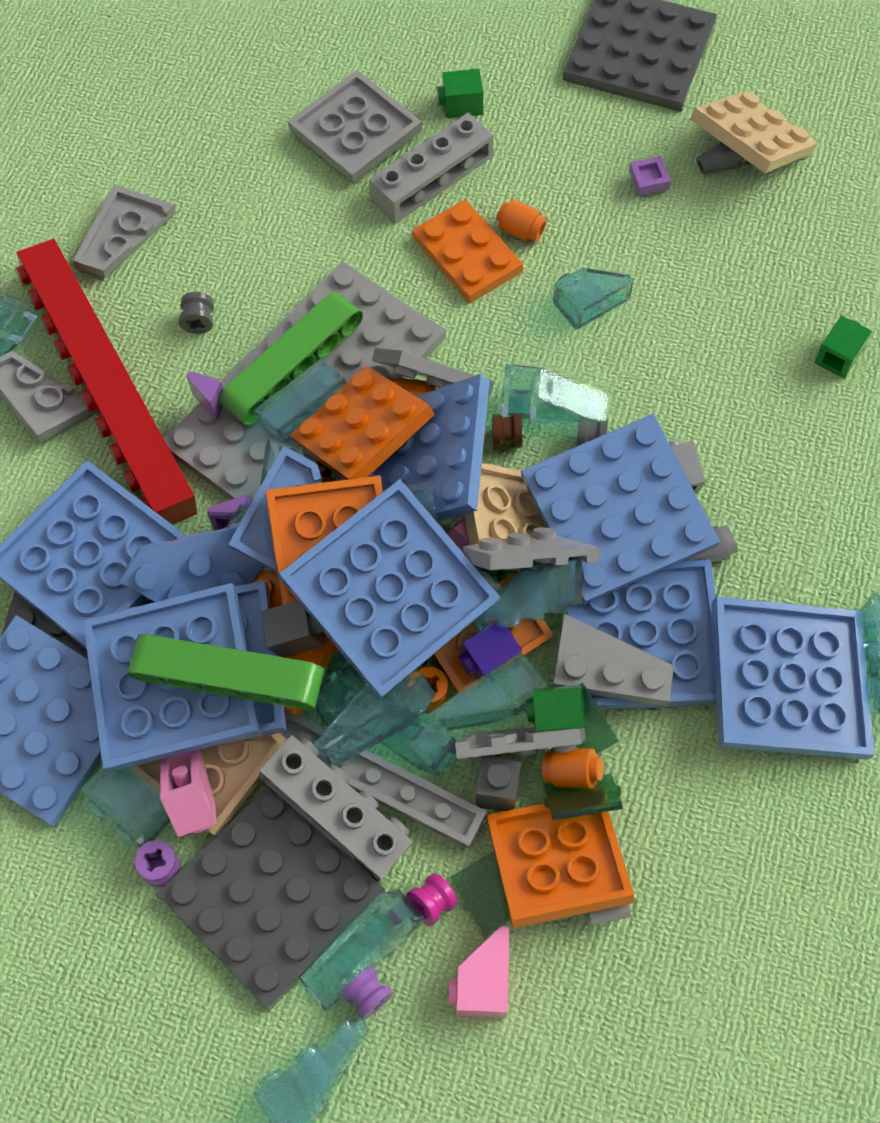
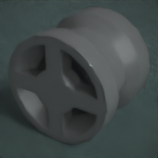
(196, 312)
(588, 431)

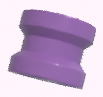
(163, 868)
(367, 993)

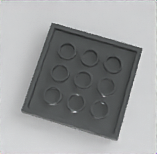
(641, 50)
(269, 896)

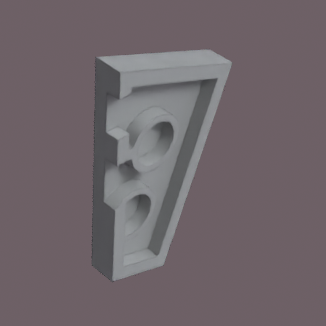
(38, 400)
(522, 549)
(610, 666)
(520, 741)

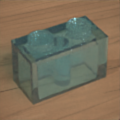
(128, 803)

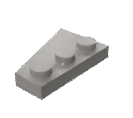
(120, 229)
(412, 365)

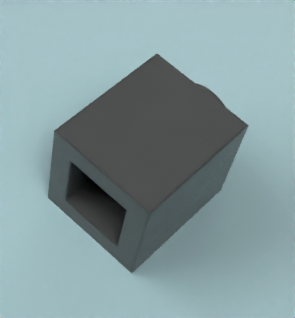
(291, 630)
(498, 784)

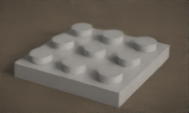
(355, 126)

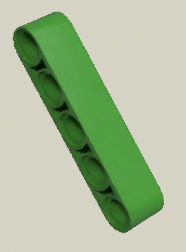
(292, 354)
(226, 672)

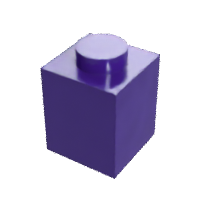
(487, 650)

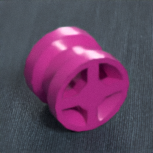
(433, 898)

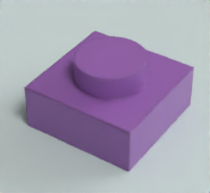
(649, 176)

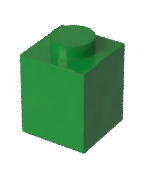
(461, 93)
(843, 346)
(556, 708)

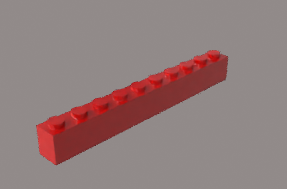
(105, 383)

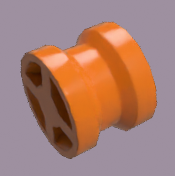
(436, 676)

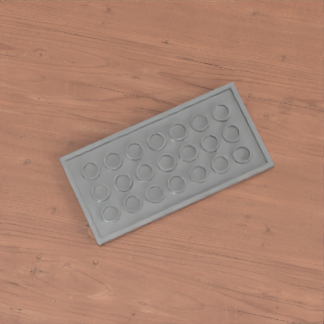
(233, 454)

